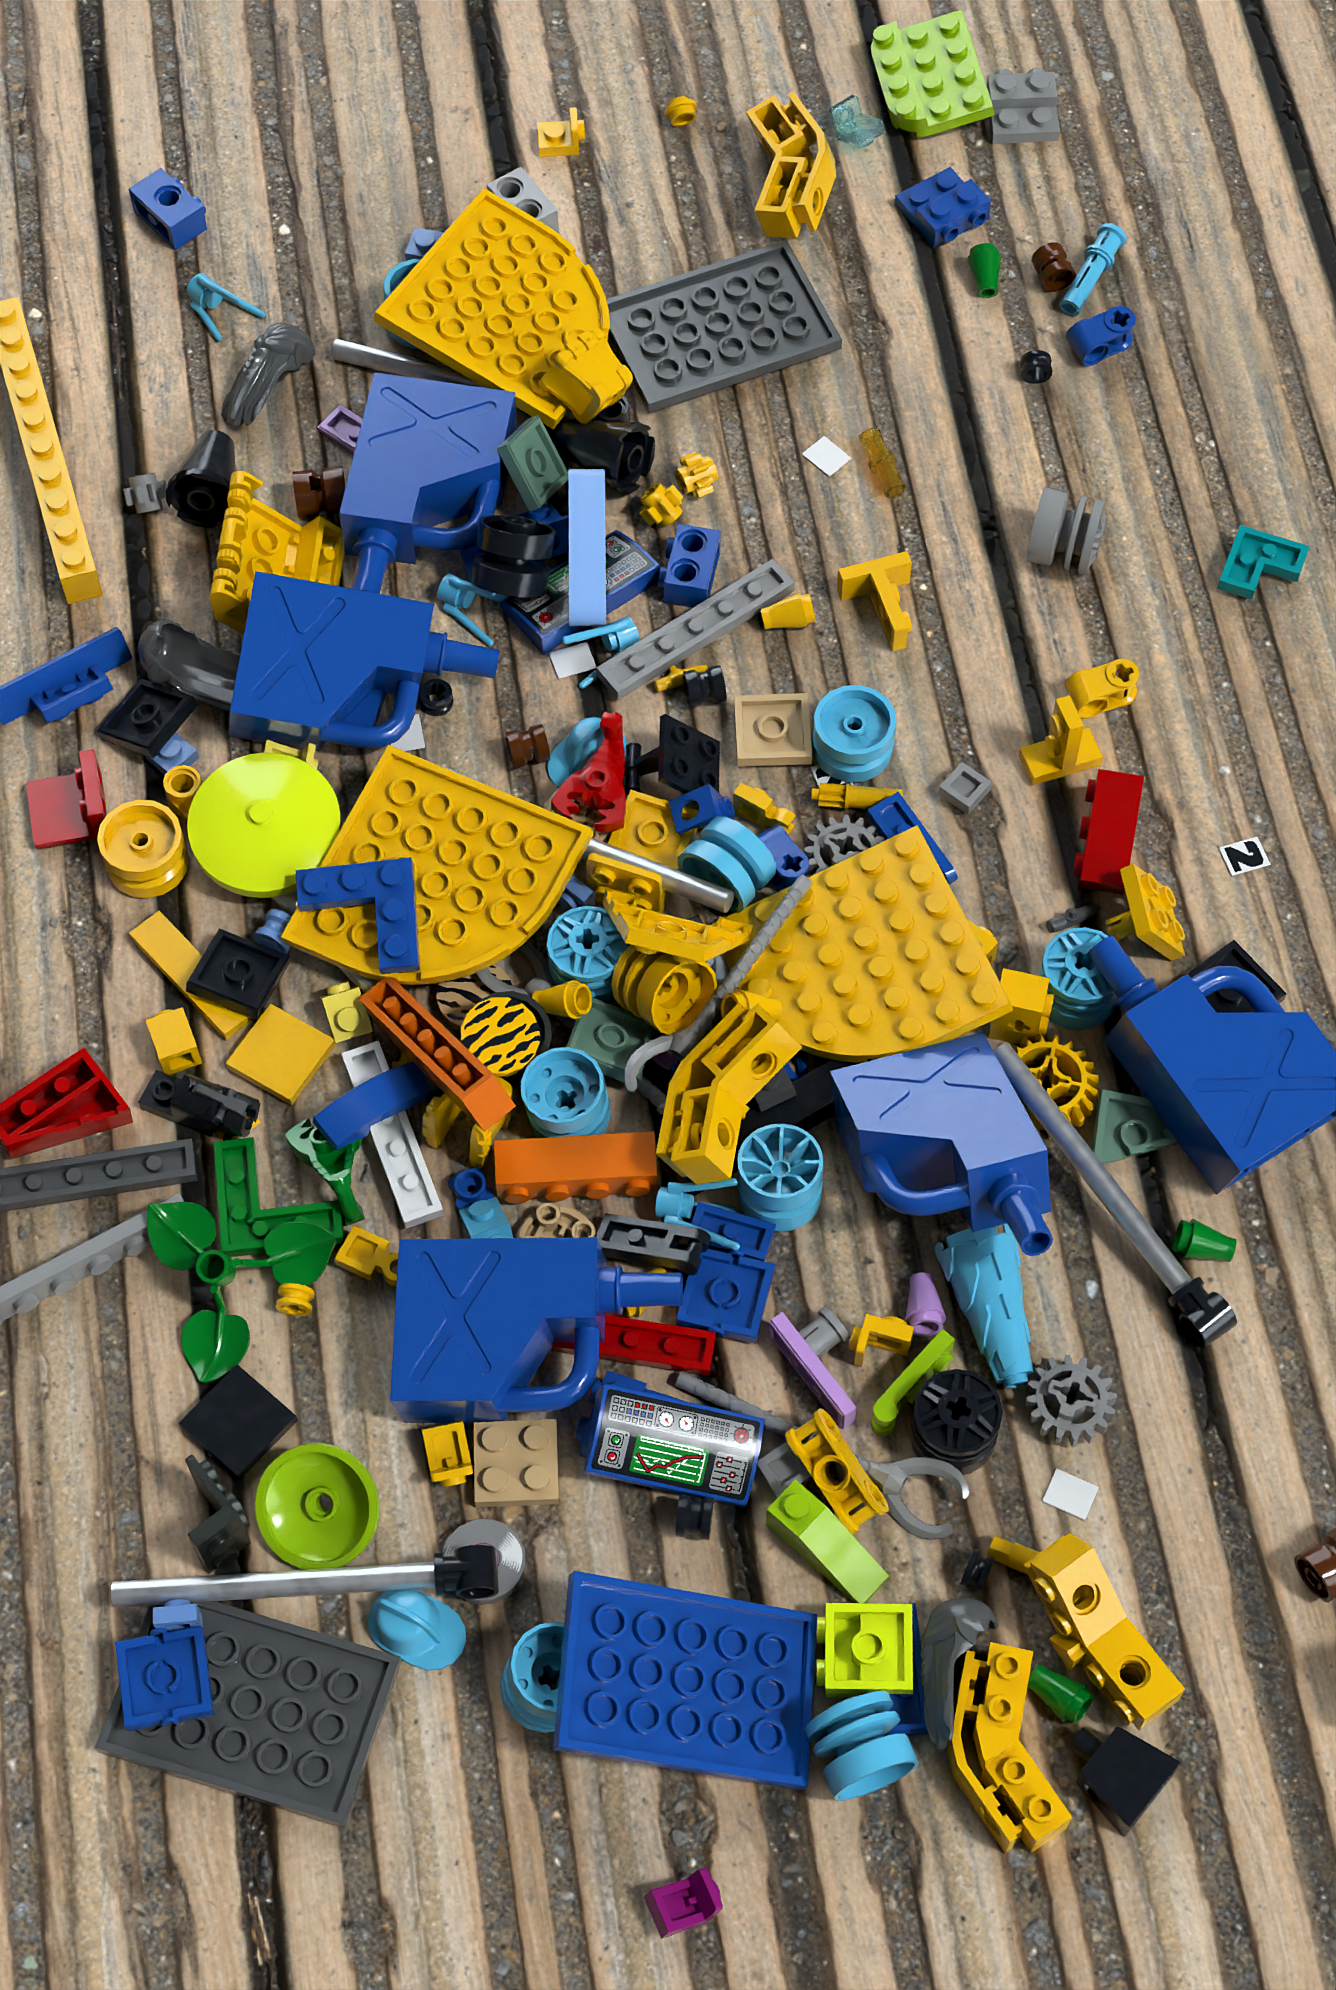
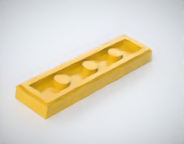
(177, 961)

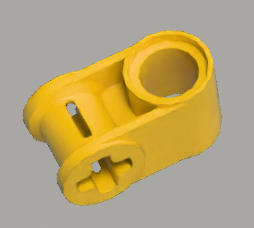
(1100, 689)

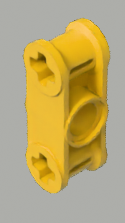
(856, 1486)

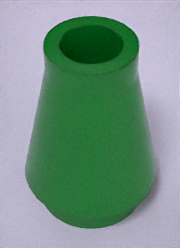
(985, 268)
(1202, 1242)
(1061, 1694)

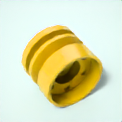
(662, 989)

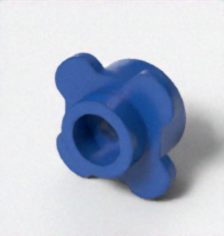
(466, 1178)

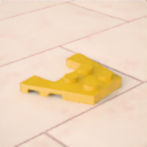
(672, 935)

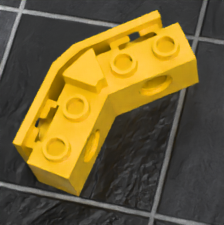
(795, 176)
(713, 1091)
(1098, 1633)
(1004, 1760)

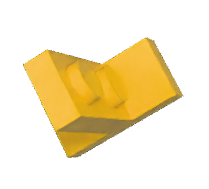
(880, 581)
(1065, 749)

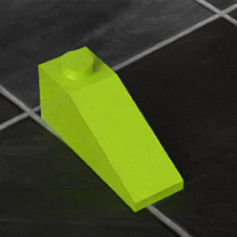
(825, 1543)

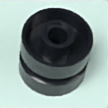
(512, 555)

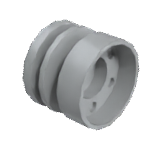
(1066, 530)

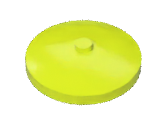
(262, 823)

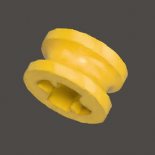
(295, 1299)

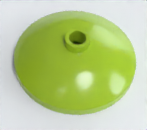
(292, 1511)

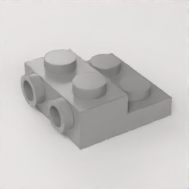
(1023, 106)

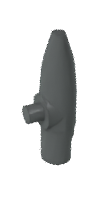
(1071, 918)

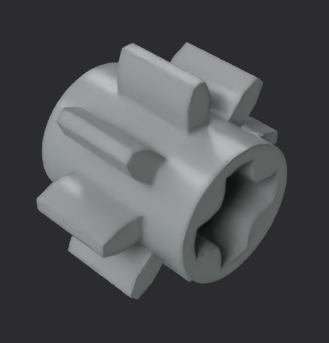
(145, 493)

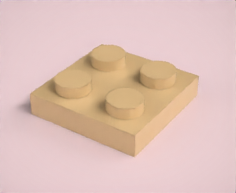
(772, 729)
(516, 1463)

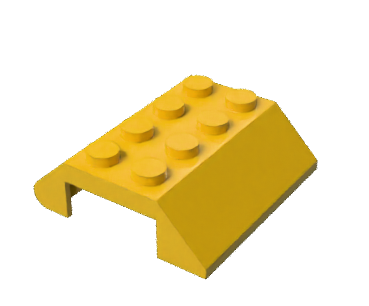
(270, 543)

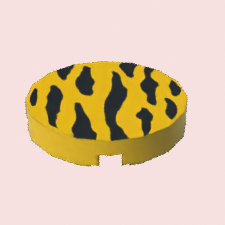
(501, 1035)

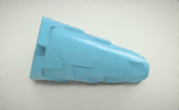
(990, 1294)

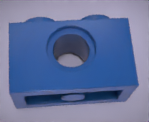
(168, 208)

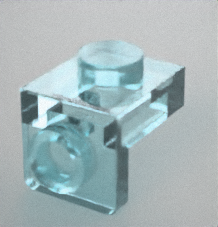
(854, 126)

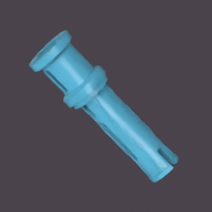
(1097, 259)

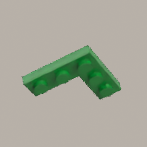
(240, 1217)

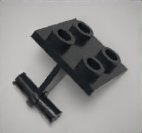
(683, 759)

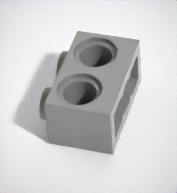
(523, 193)

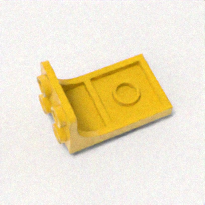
(647, 833)

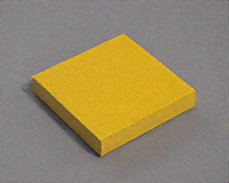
(280, 1054)

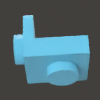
(485, 1220)

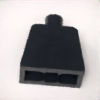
(1121, 1774)

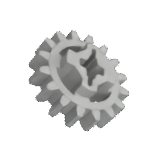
(838, 842)
(1087, 1406)

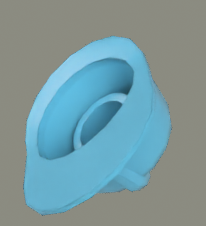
(575, 750)
(417, 1628)

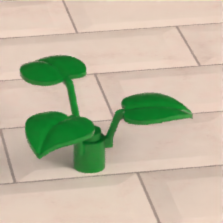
(181, 1234)

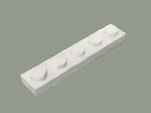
(396, 1145)

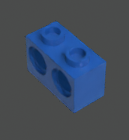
(695, 567)

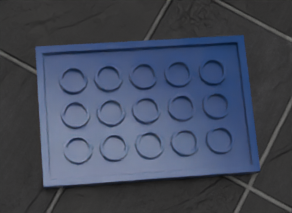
(686, 1681)

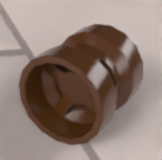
(1053, 267)
(527, 746)

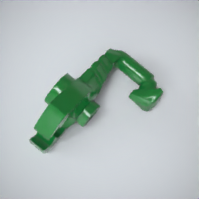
(332, 1165)

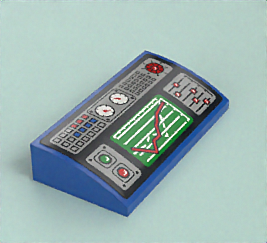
(546, 617)
(673, 1445)

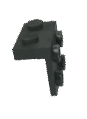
(224, 1533)

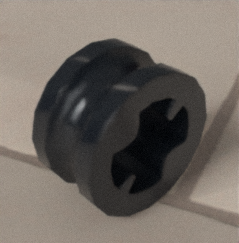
(1036, 366)
(436, 686)
(977, 1570)

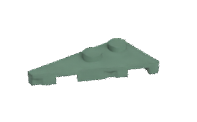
(1127, 1127)

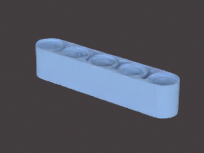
(587, 547)

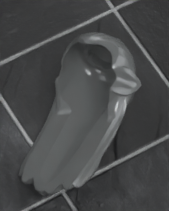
(274, 352)
(188, 663)
(947, 1636)

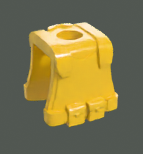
(587, 376)
(442, 1113)

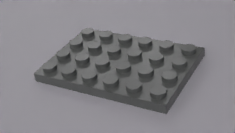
(719, 326)
(287, 1720)

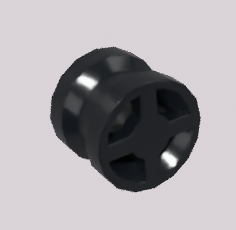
(694, 1517)

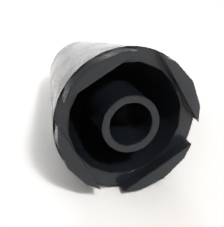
(616, 446)
(203, 480)

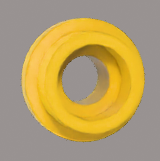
(681, 111)

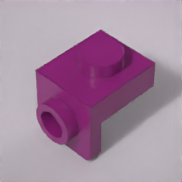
(684, 1903)

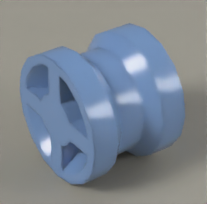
(271, 932)

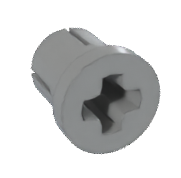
(824, 1332)

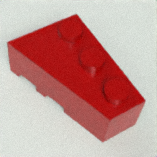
(1108, 830)
(61, 1107)

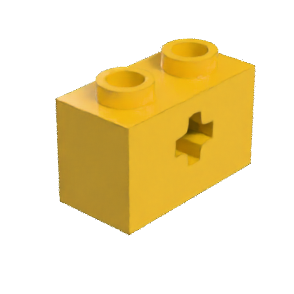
(1030, 1006)

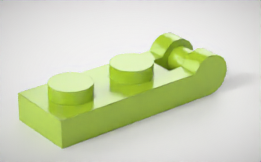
(933, 1359)

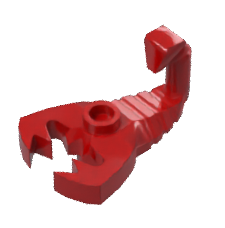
(599, 781)

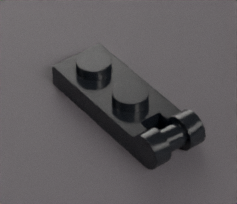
(652, 1242)

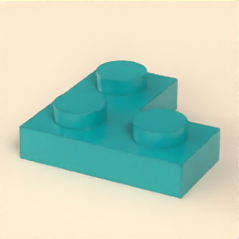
(1258, 553)

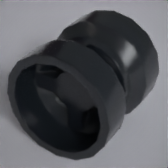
(697, 688)

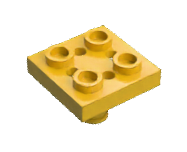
(1149, 914)

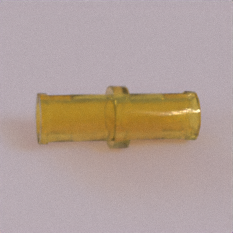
(882, 462)

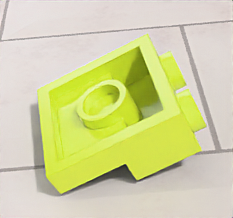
(865, 1649)

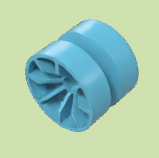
(780, 1176)

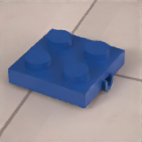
(727, 1295)
(164, 1678)

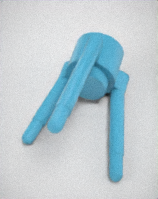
(209, 294)
(461, 593)
(615, 636)
(675, 1204)

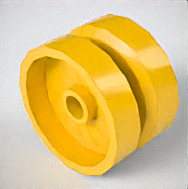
(143, 848)

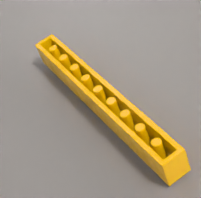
(45, 457)

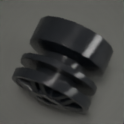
(959, 1442)

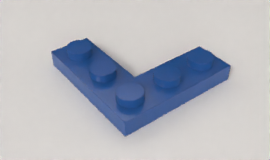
(382, 882)

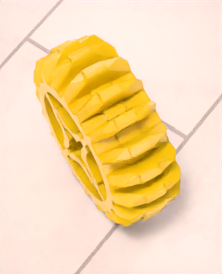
(1079, 1092)

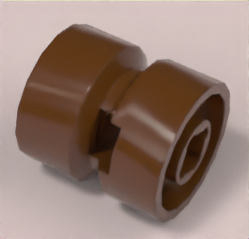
(318, 491)
(1318, 1567)

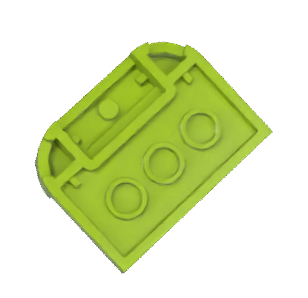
(930, 75)

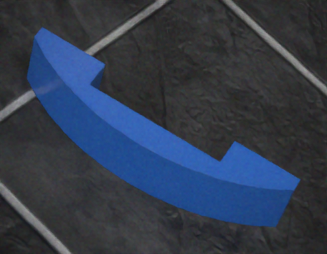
(373, 1101)

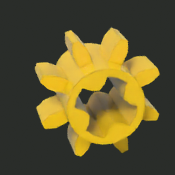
(696, 474)
(661, 505)

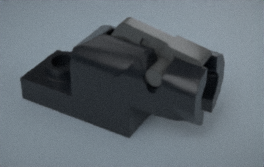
(199, 1104)

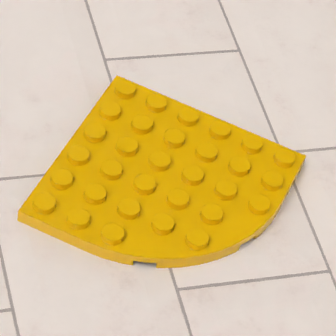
(498, 302)
(481, 870)
(874, 957)

